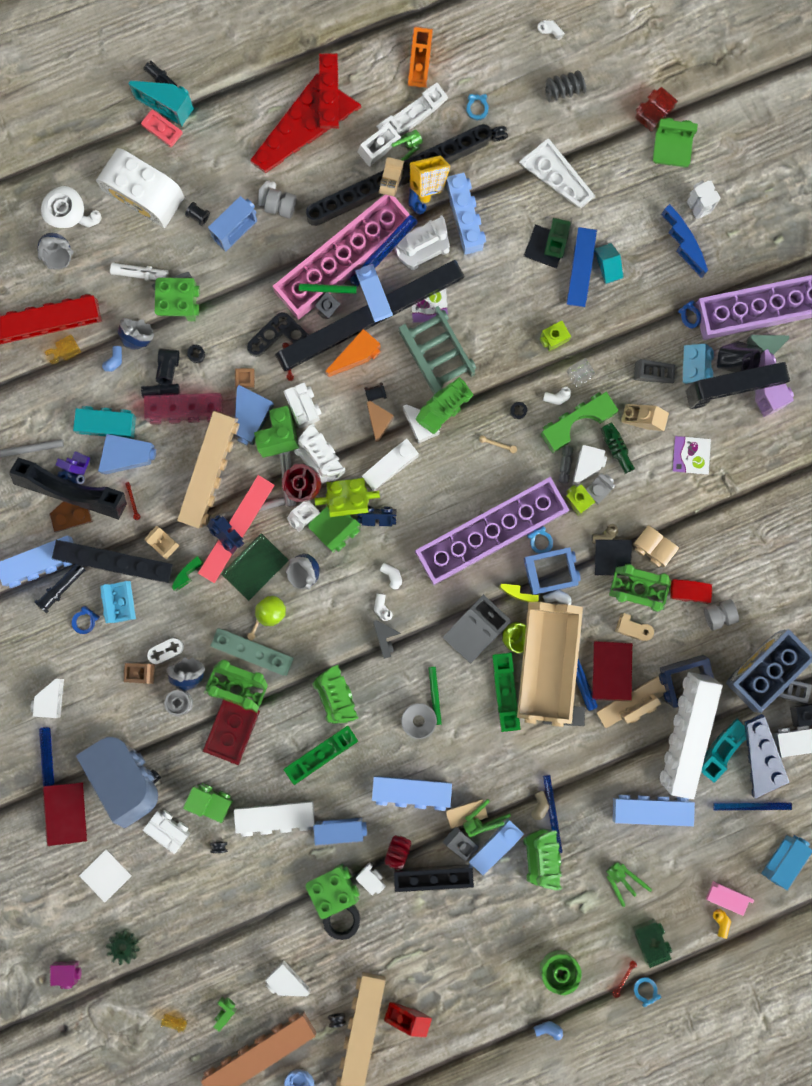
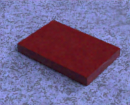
(612, 671)
(231, 732)
(64, 814)

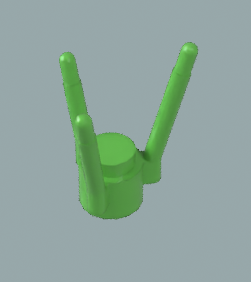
(410, 139)
(474, 826)
(617, 873)

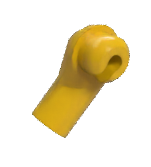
(723, 921)

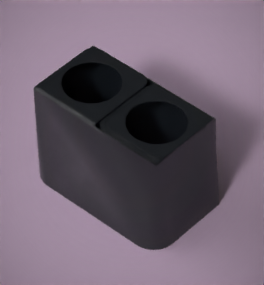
(738, 357)

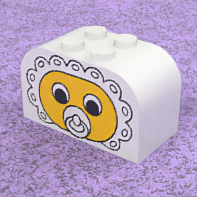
(140, 187)

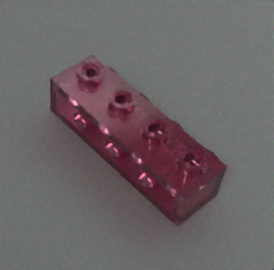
(181, 407)

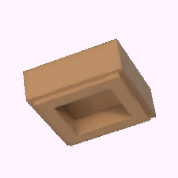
(245, 377)

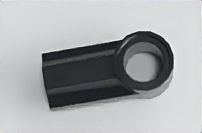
(167, 362)

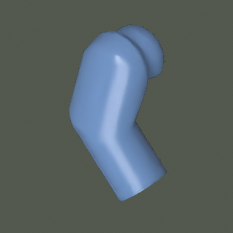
(115, 361)
(550, 1028)

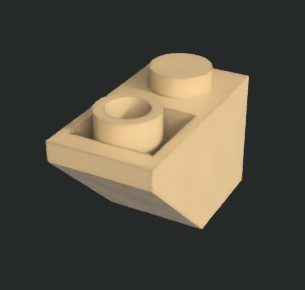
(645, 416)

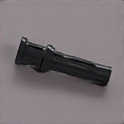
(54, 594)

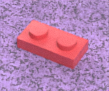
(161, 128)

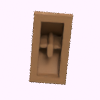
(379, 419)
(139, 673)

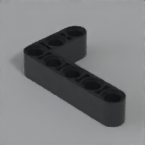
(707, 389)

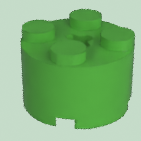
(571, 972)

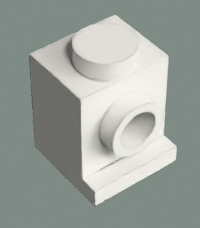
(370, 879)

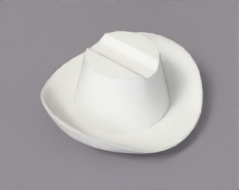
(62, 207)

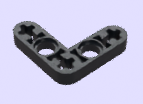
(285, 330)

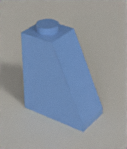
(252, 414)
(125, 454)

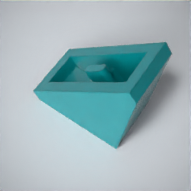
(609, 263)

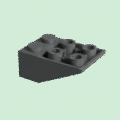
(477, 629)

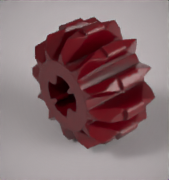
(398, 852)

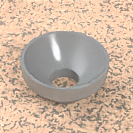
(424, 730)

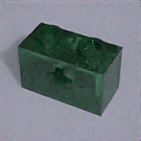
(652, 955)

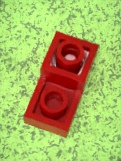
(691, 591)

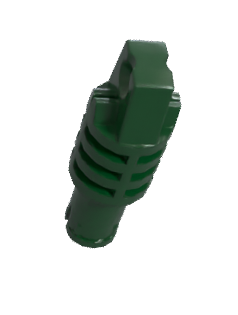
(617, 447)

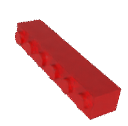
(49, 318)

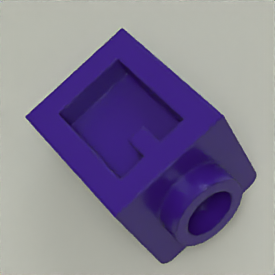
(76, 464)

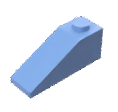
(373, 292)
(496, 847)

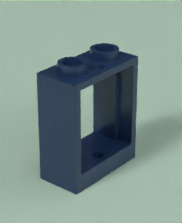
(701, 662)

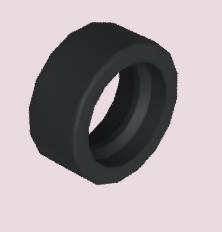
(346, 934)

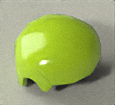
(270, 611)
(514, 637)

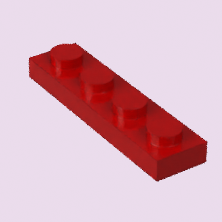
(328, 91)

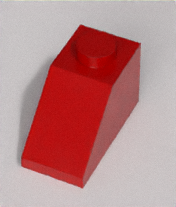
(408, 1020)

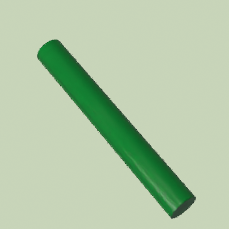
(327, 288)
(435, 694)

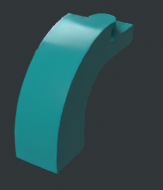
(722, 749)

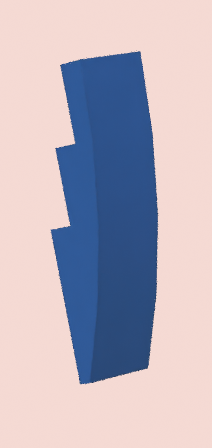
(688, 248)
(581, 267)

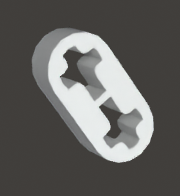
(167, 655)

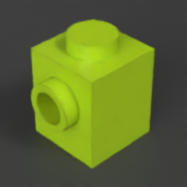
(555, 336)
(579, 499)

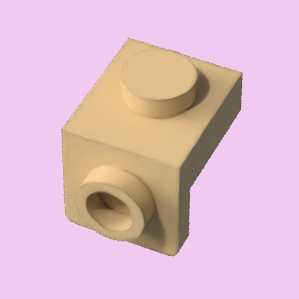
(161, 542)

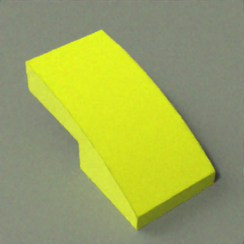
(514, 591)

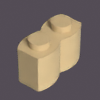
(655, 547)

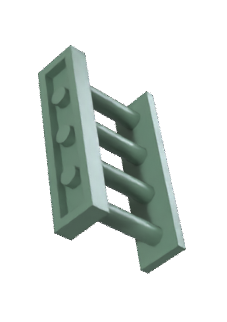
(427, 367)
(252, 652)

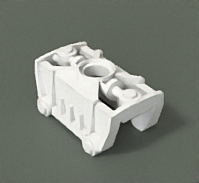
(423, 243)
(319, 454)

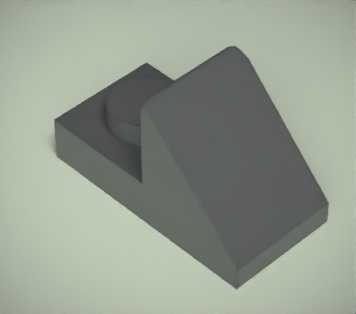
(383, 632)
(460, 844)

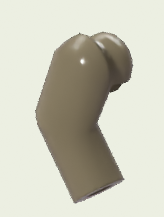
(609, 534)
(542, 806)

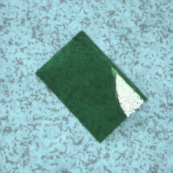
(254, 567)

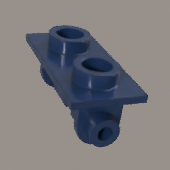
(384, 515)
(219, 528)

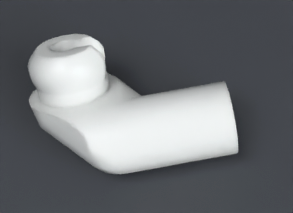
(263, 191)

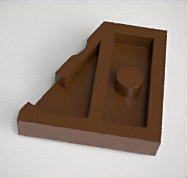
(69, 516)

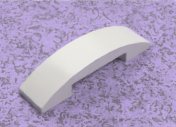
(416, 111)

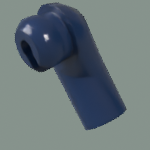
(72, 477)

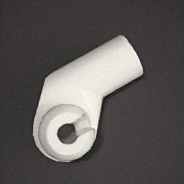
(550, 27)
(91, 220)
(559, 397)
(394, 575)
(557, 596)
(380, 609)

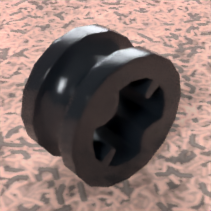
(499, 133)
(191, 351)
(524, 411)
(219, 847)
(337, 1020)

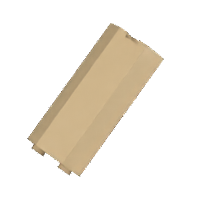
(549, 663)

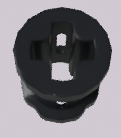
(197, 213)
(375, 392)

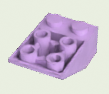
(772, 398)

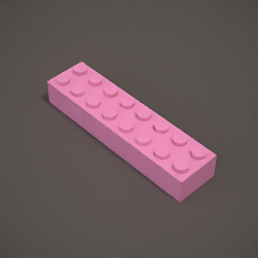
(341, 255)

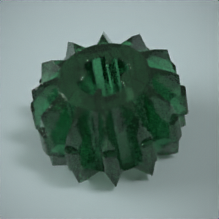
(123, 940)

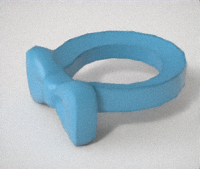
(482, 98)
(531, 536)
(655, 992)

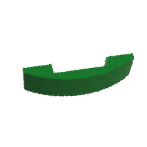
(505, 692)
(320, 755)

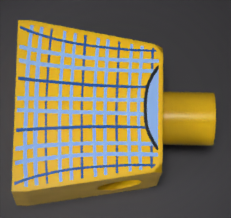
(428, 177)

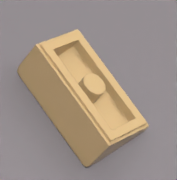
(457, 814)

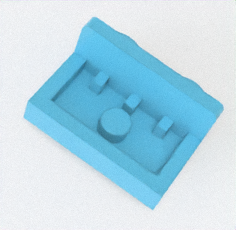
(697, 363)
(117, 602)

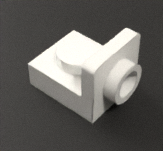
(302, 515)

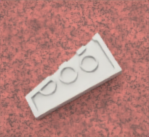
(556, 172)

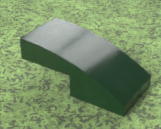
(557, 238)

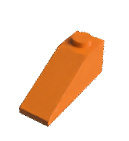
(420, 56)
(356, 353)

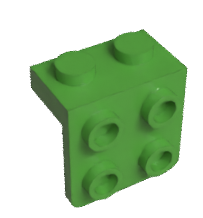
(674, 142)
(177, 297)
(334, 530)
(333, 891)

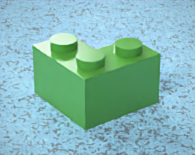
(280, 437)
(207, 802)

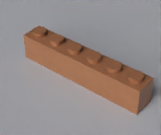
(262, 1053)

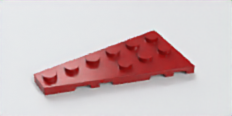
(299, 126)

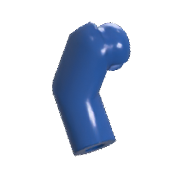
(415, 204)

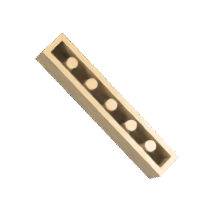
(208, 469)
(362, 1030)

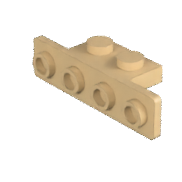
(643, 701)

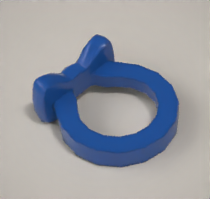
(689, 305)
(93, 617)

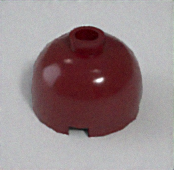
(301, 483)

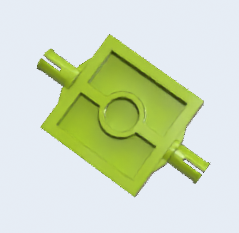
(347, 497)

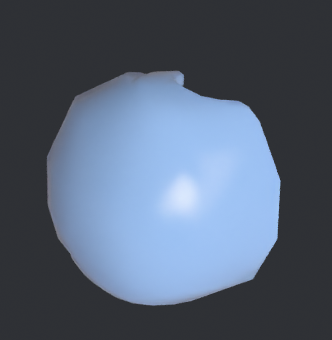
(299, 1078)

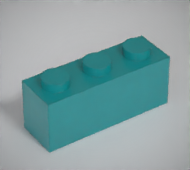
(104, 422)

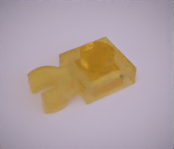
(65, 348)

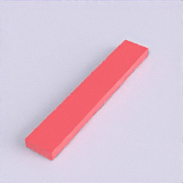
(240, 522)

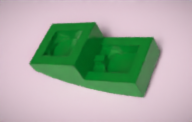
(183, 577)

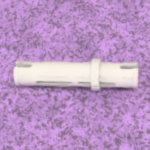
(146, 273)

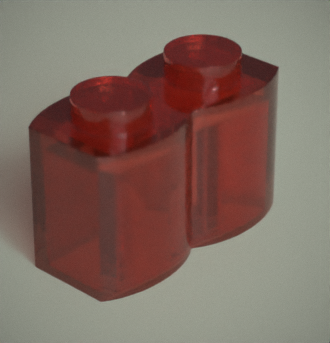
(656, 108)

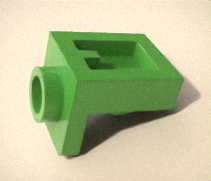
(223, 1017)

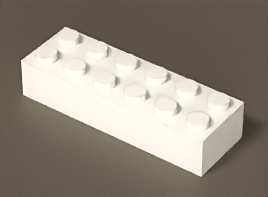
(690, 735)

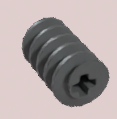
(564, 85)

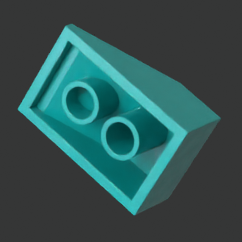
(165, 99)

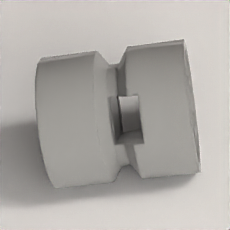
(280, 203)
(723, 614)
(178, 702)

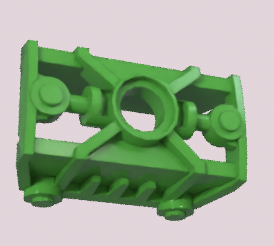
(444, 405)
(644, 578)
(237, 677)
(335, 696)
(543, 859)

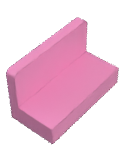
(728, 898)

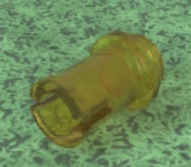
(174, 1022)

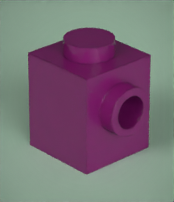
(64, 974)

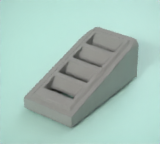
(796, 698)

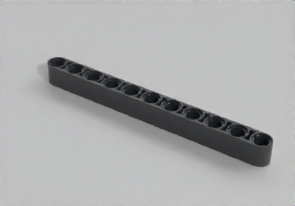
(371, 182)
(362, 318)

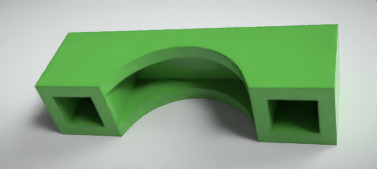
(598, 409)

